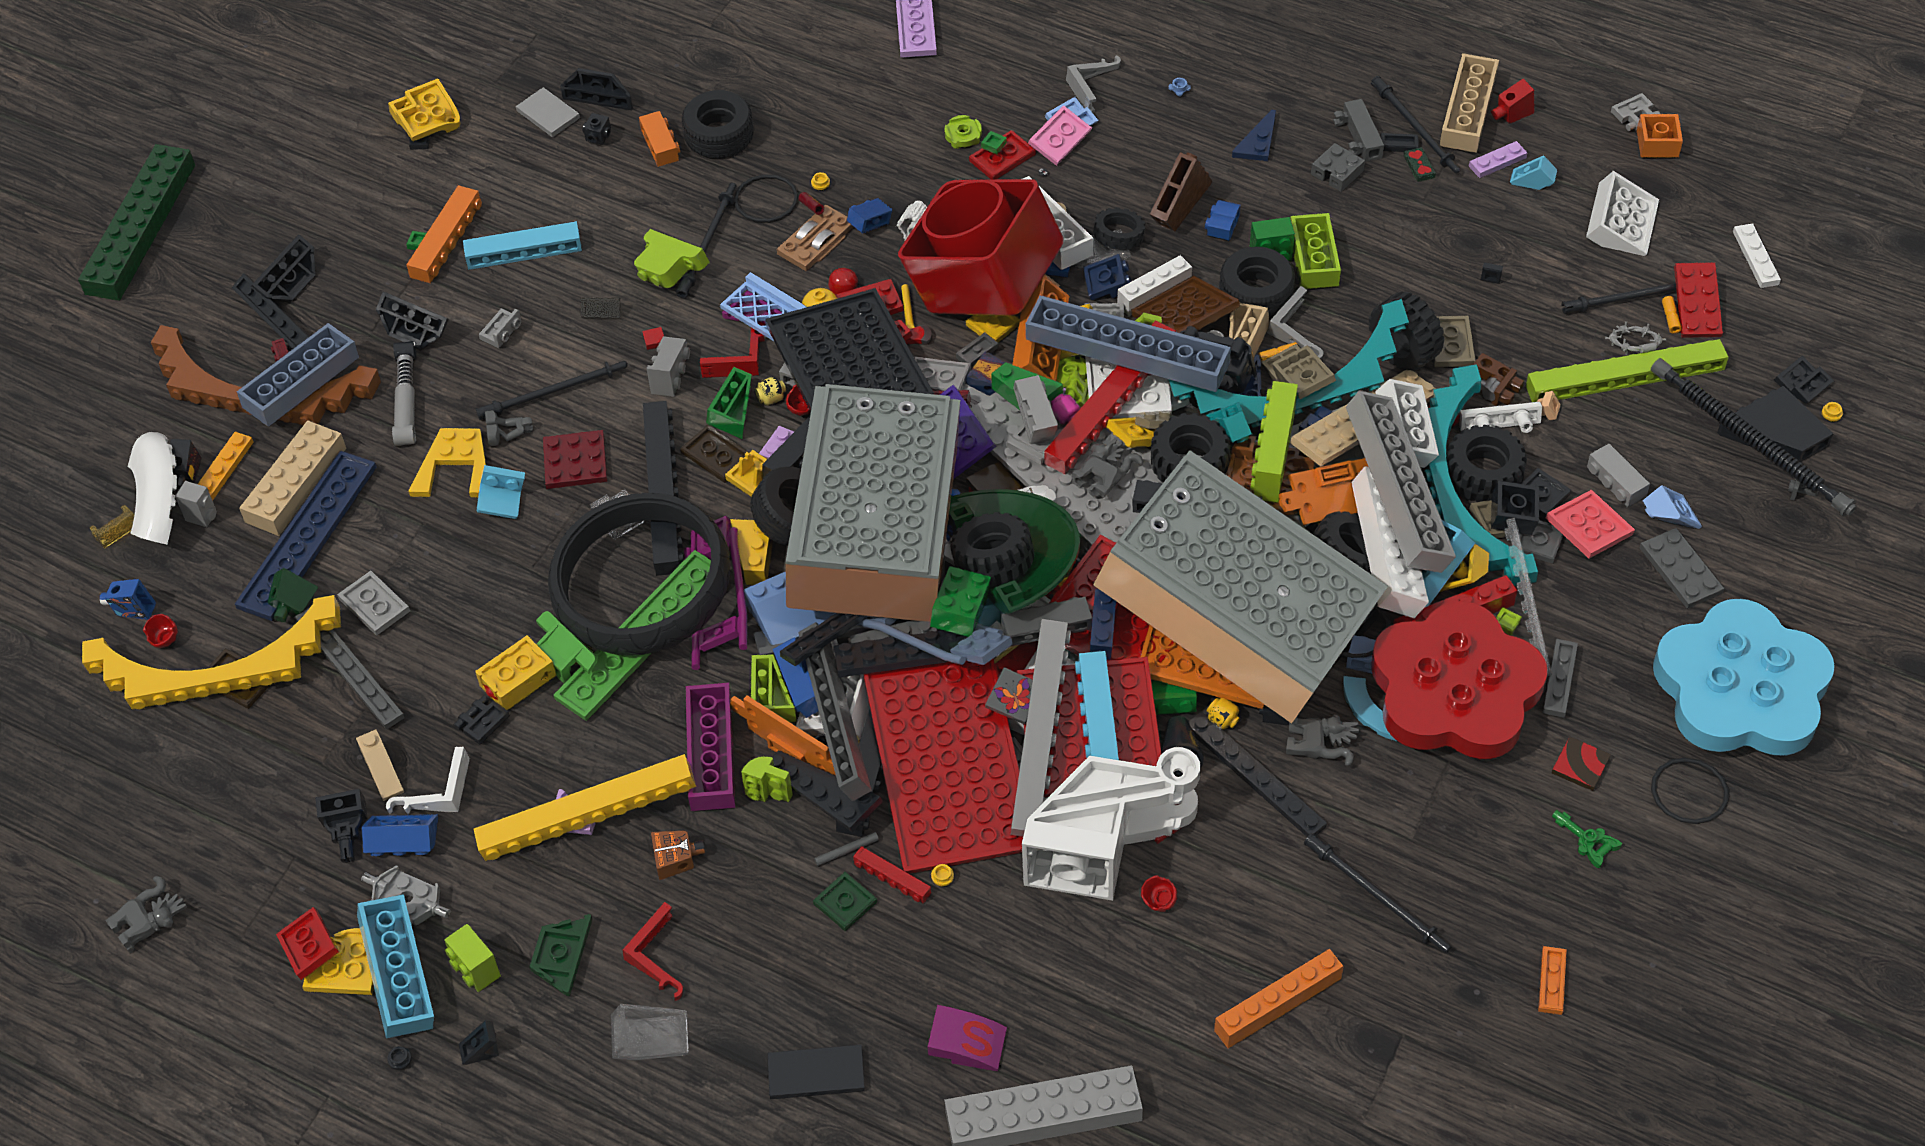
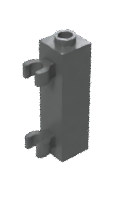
(1362, 129)

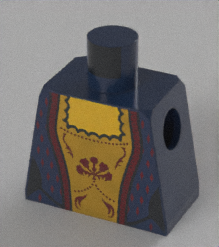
(980, 374)

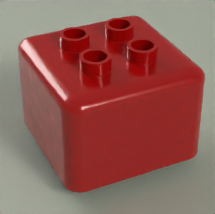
(982, 247)

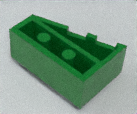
(730, 404)

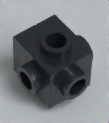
(597, 128)

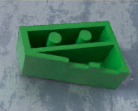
(1006, 375)

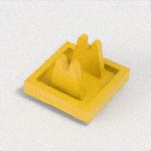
(747, 473)

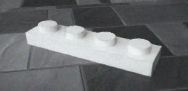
(1756, 255)

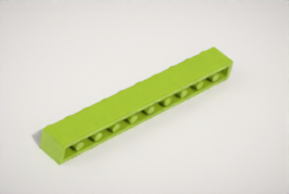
(1626, 371)

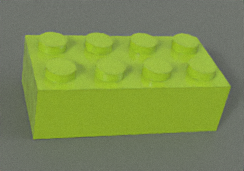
(1315, 251)

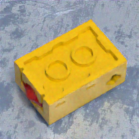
(515, 673)

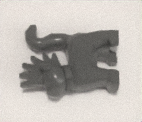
(1104, 473)
(1313, 737)
(140, 921)

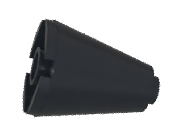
(1180, 734)

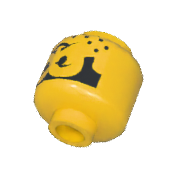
(1223, 713)

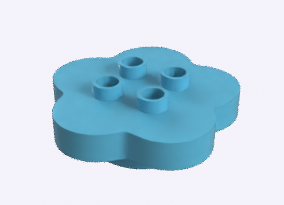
(1744, 680)

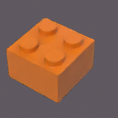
(1659, 135)

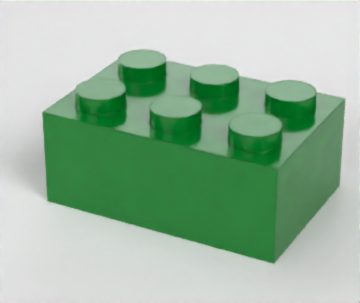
(960, 601)

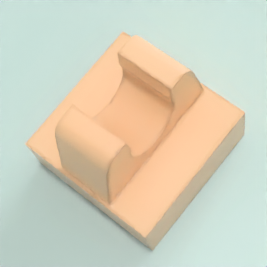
(1550, 405)

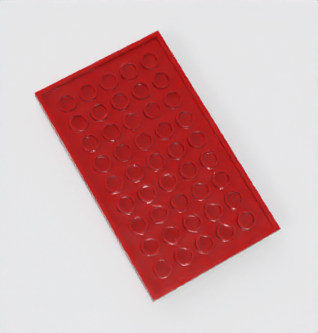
(945, 763)

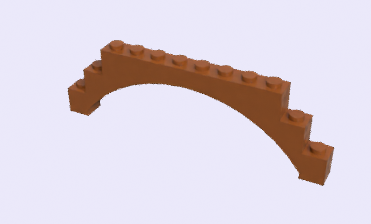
(195, 385)

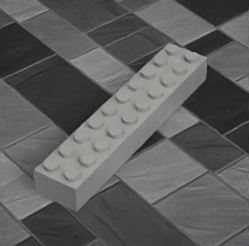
(1400, 482)

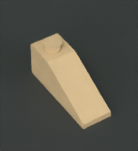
(379, 765)

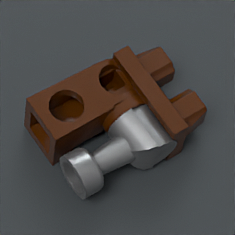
(1497, 380)

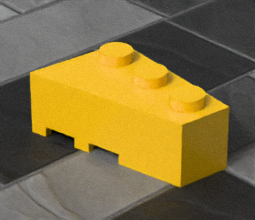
(753, 551)

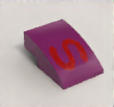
(966, 1038)

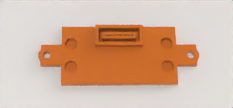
(1322, 491)
(782, 734)

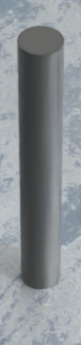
(850, 847)

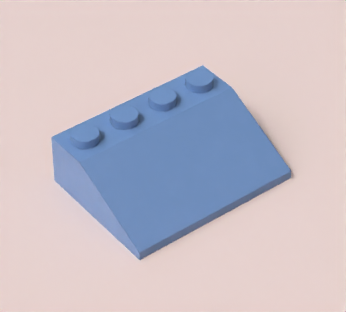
(770, 611)

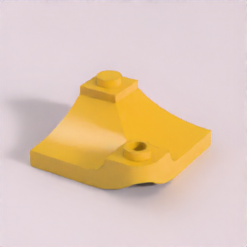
(425, 110)

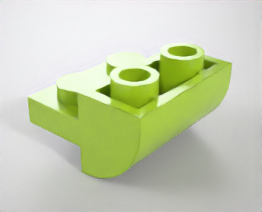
(764, 779)

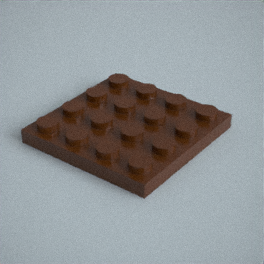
(1189, 304)

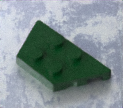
(560, 952)

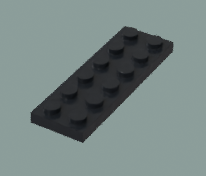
(891, 653)

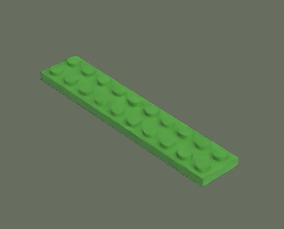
(587, 692)

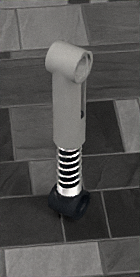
(403, 428)

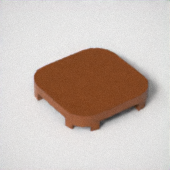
(1242, 462)

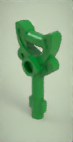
(1588, 839)

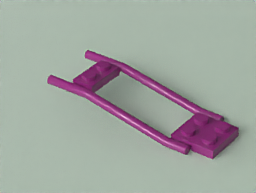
(734, 626)

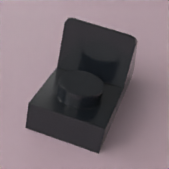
(479, 1044)

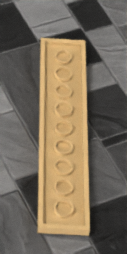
(1335, 432)

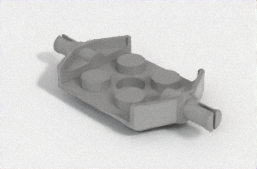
(395, 883)

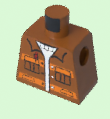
(674, 852)

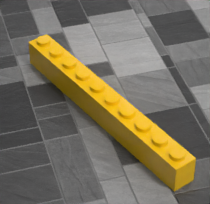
(584, 808)

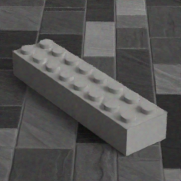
(1045, 1109)

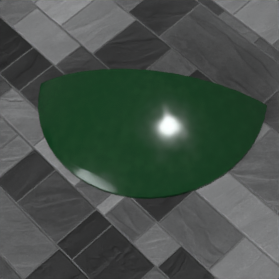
(1052, 534)

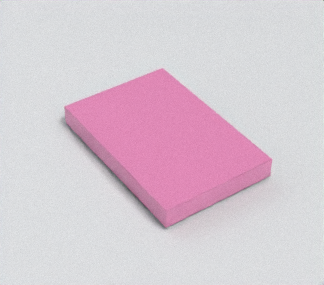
(1060, 135)

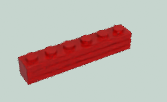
(891, 874)

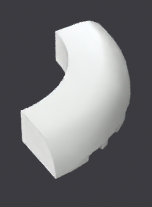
(154, 478)

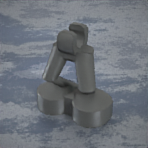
(523, 425)

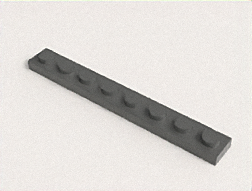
(358, 678)

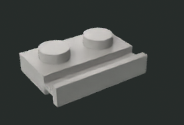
(1021, 445)

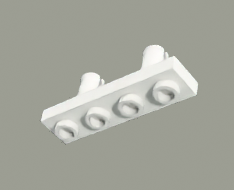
(1503, 416)

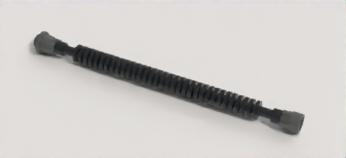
(1754, 438)

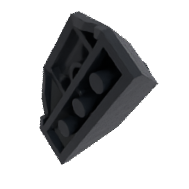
(596, 89)
(288, 272)
(409, 321)

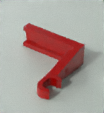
(723, 365)
(633, 950)

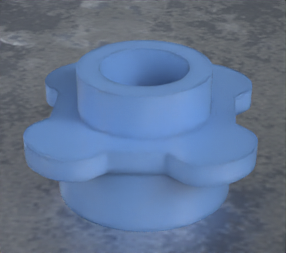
(1179, 86)

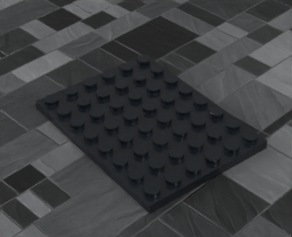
(846, 345)

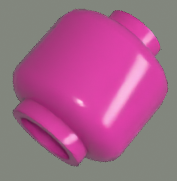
(1064, 408)

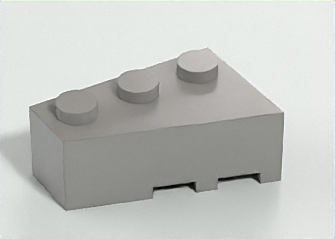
(668, 366)
(1035, 409)

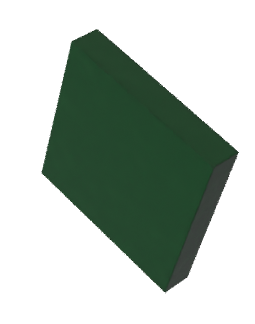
(845, 901)

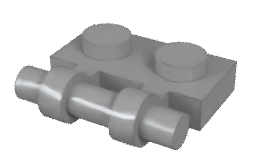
(1631, 108)

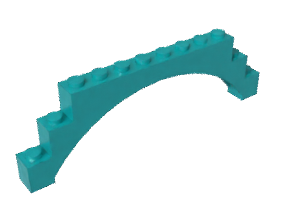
(1357, 375)
(1444, 409)

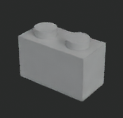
(196, 504)

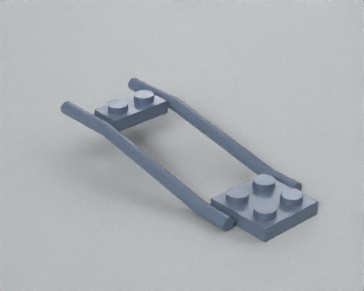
(978, 648)

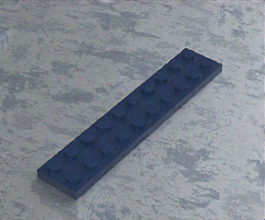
(308, 529)

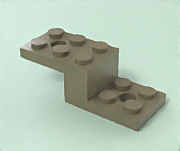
(1300, 368)

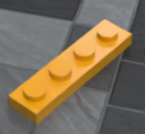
(225, 463)

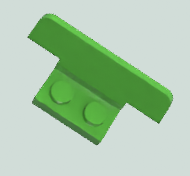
(563, 647)

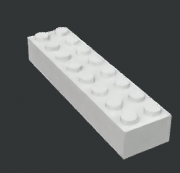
(1406, 585)

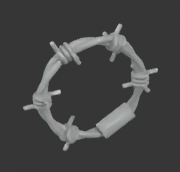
(1642, 348)

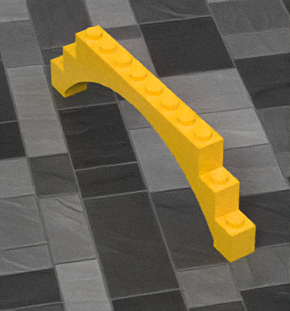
(272, 664)

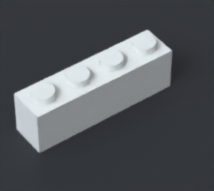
(1153, 283)

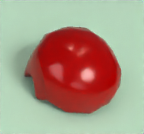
(842, 280)
(796, 403)
(160, 631)
(1159, 893)

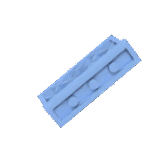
(761, 291)

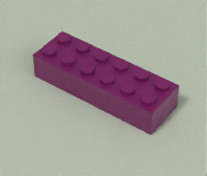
(710, 746)

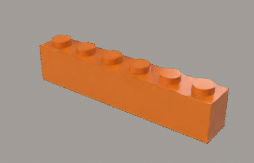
(444, 234)
(1278, 998)

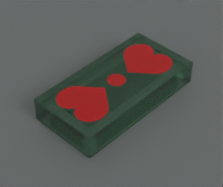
(1419, 164)

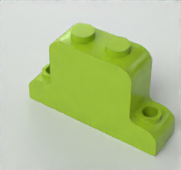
(668, 259)

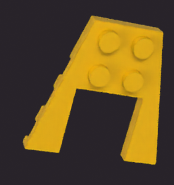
(451, 447)

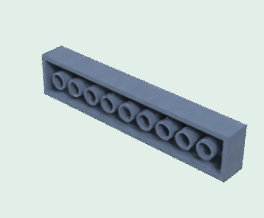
(1128, 343)

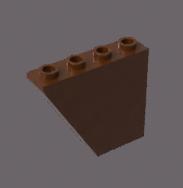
(1180, 192)

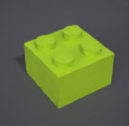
(471, 958)

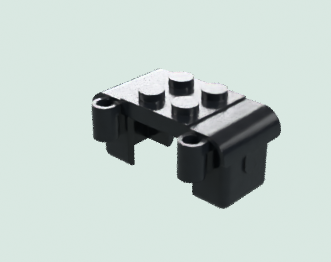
(1241, 356)

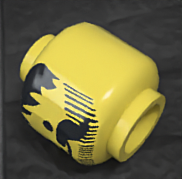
(770, 391)

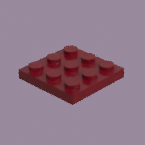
(574, 459)

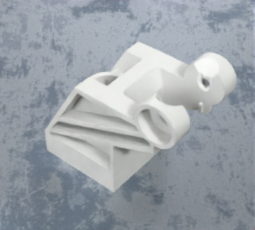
(1081, 828)

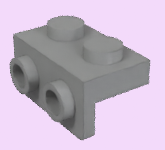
(500, 327)

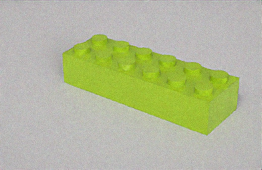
(1274, 441)

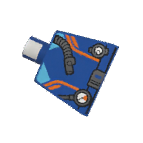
(129, 599)

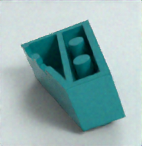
(1233, 422)

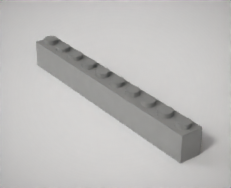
(1040, 722)

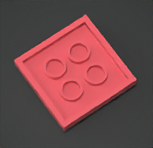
(1590, 524)

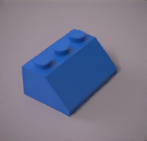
(399, 834)

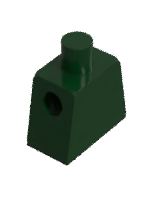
(289, 594)

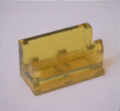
(115, 528)

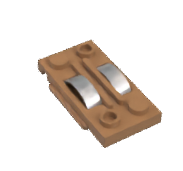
(815, 238)

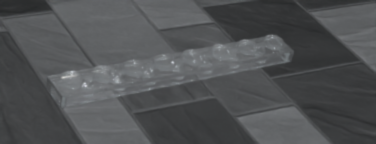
(1525, 588)

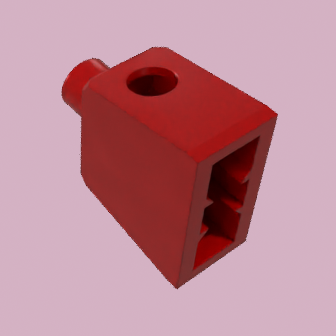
(1515, 102)

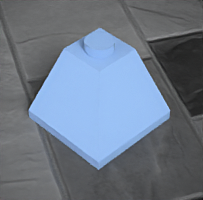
(1670, 507)

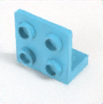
(500, 492)

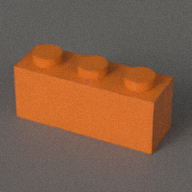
(659, 138)

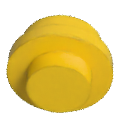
(820, 181)
(1832, 411)
(942, 875)

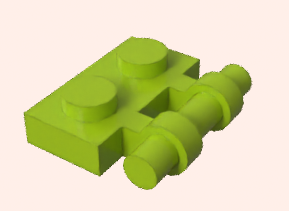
(1077, 388)

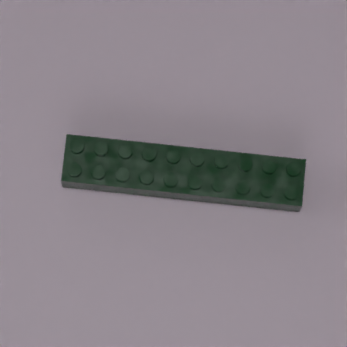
(136, 222)

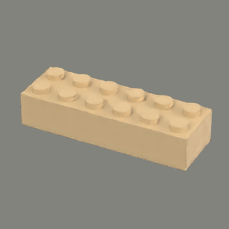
(1469, 103)
(292, 478)

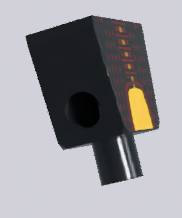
(187, 461)

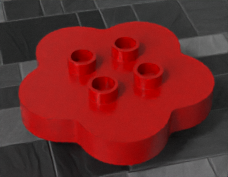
(1457, 681)

